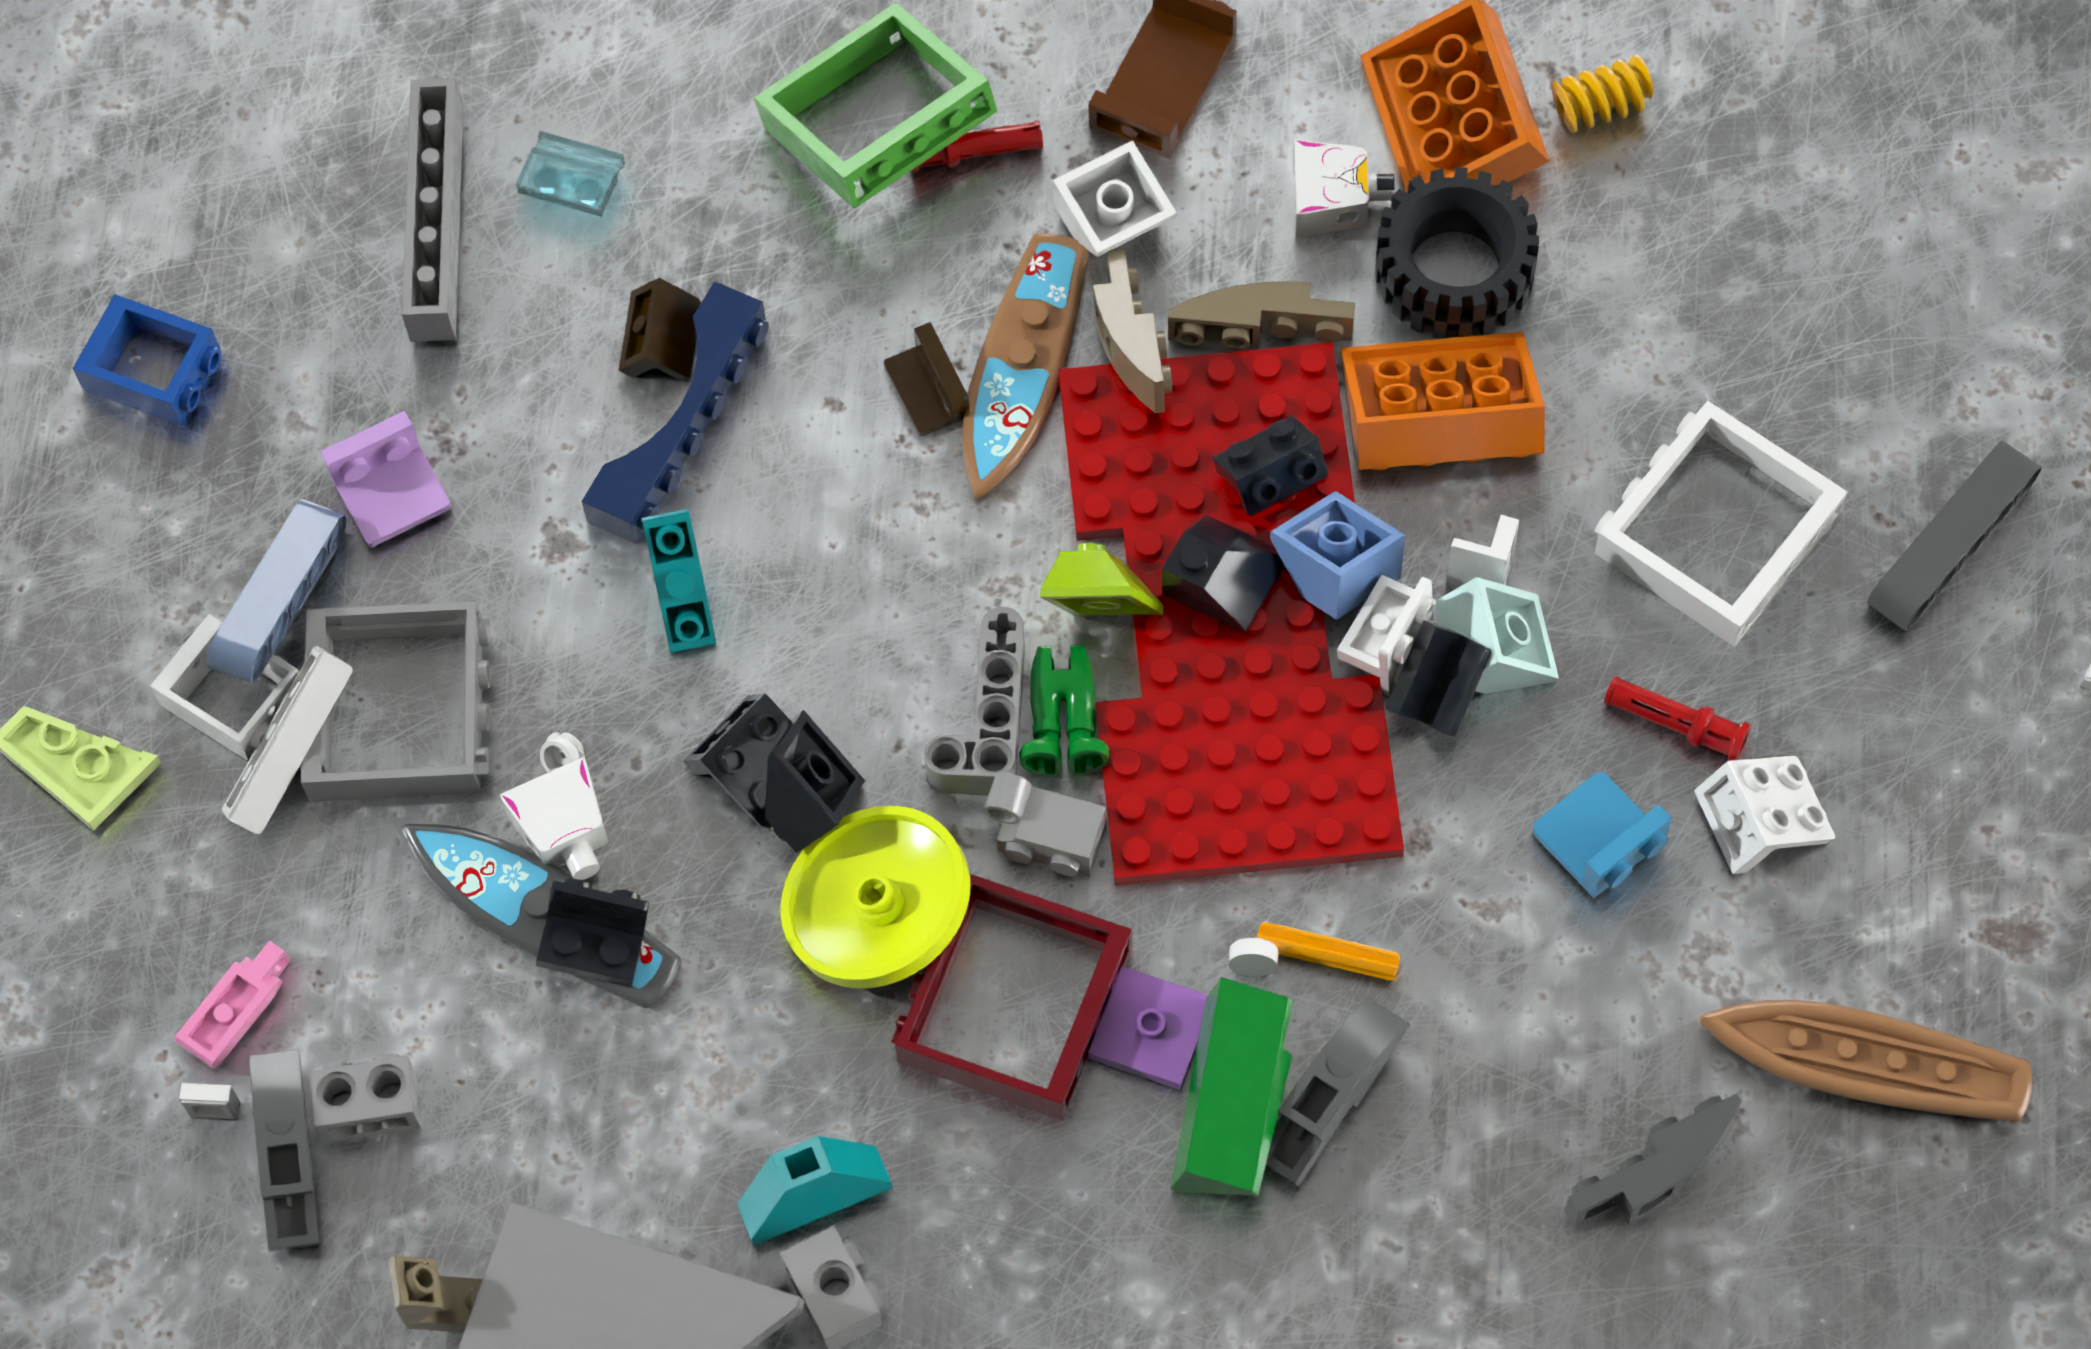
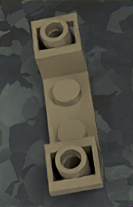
(428, 1299)

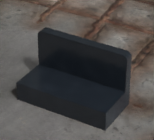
(1439, 678)

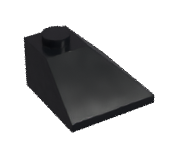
(1221, 572)
(807, 784)

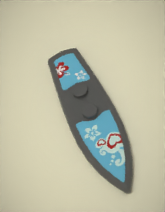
(510, 894)

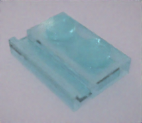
(570, 173)

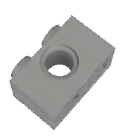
(839, 1317)

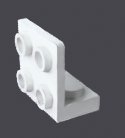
(1761, 809)

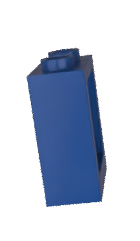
(109, 341)

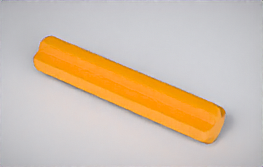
(1331, 951)

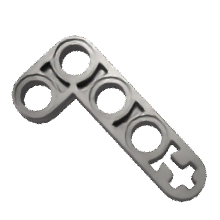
(991, 702)

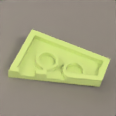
(74, 766)

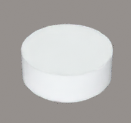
(1253, 957)

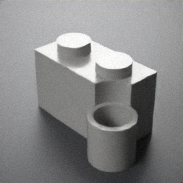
(1045, 825)

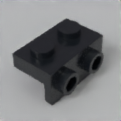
(1272, 464)

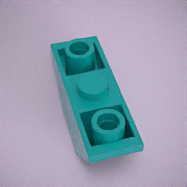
(679, 580)
(810, 1184)

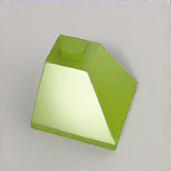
(1097, 585)

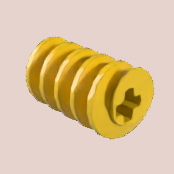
(1602, 92)

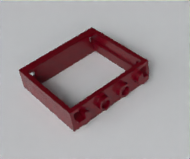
(927, 988)

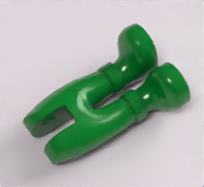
(1047, 691)

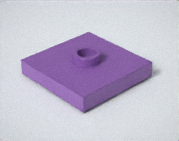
(1149, 1028)

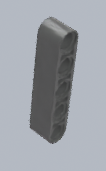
(1954, 535)

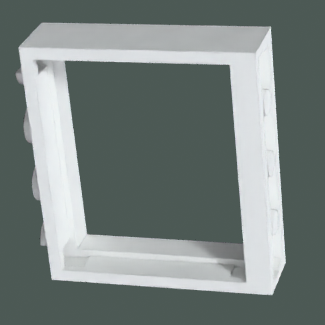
(1678, 589)

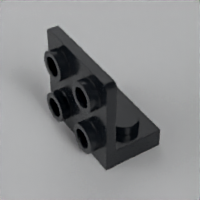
(739, 752)
(593, 932)

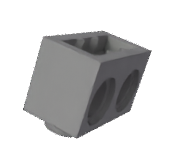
(364, 1111)

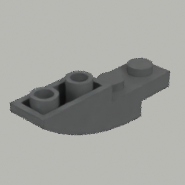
(1331, 1086)
(283, 1150)
(1674, 1157)

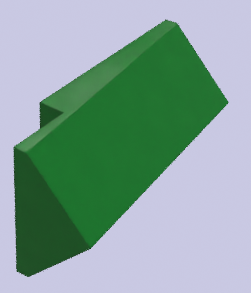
(1233, 1091)

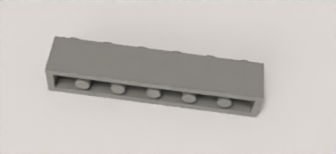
(432, 210)

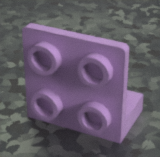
(385, 479)

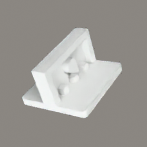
(1387, 629)

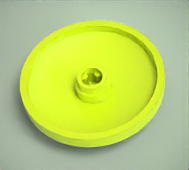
(875, 897)

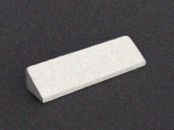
(287, 740)

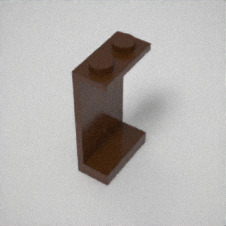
(1165, 74)

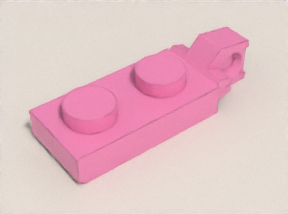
(233, 1006)

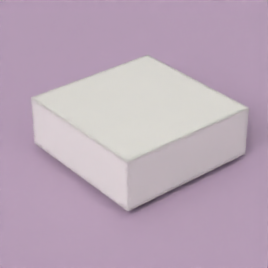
(209, 1100)

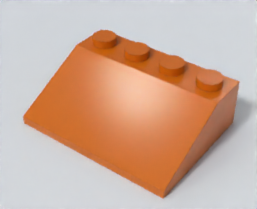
(1455, 98)
(1443, 401)

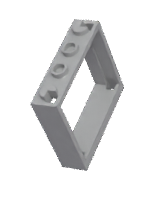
(403, 621)

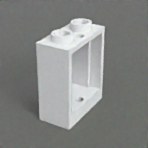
(189, 669)

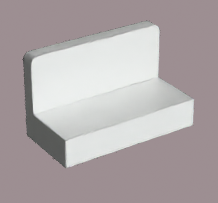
(1476, 560)

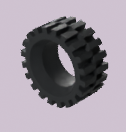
(1462, 207)

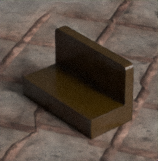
(659, 330)
(927, 383)

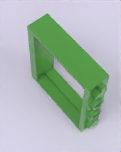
(902, 146)

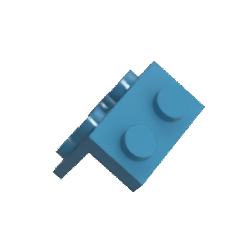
(1601, 833)

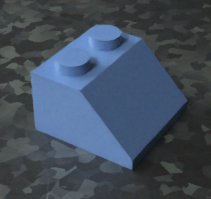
(1338, 553)

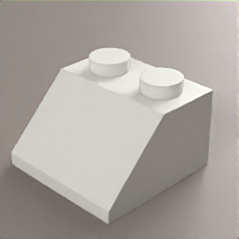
(1111, 200)

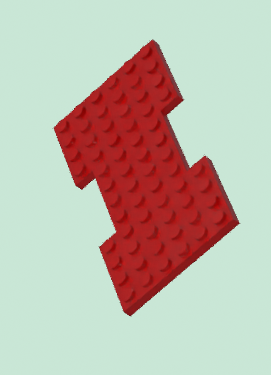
(1239, 737)

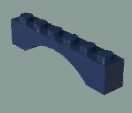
(636, 483)

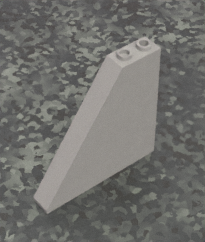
(592, 1290)

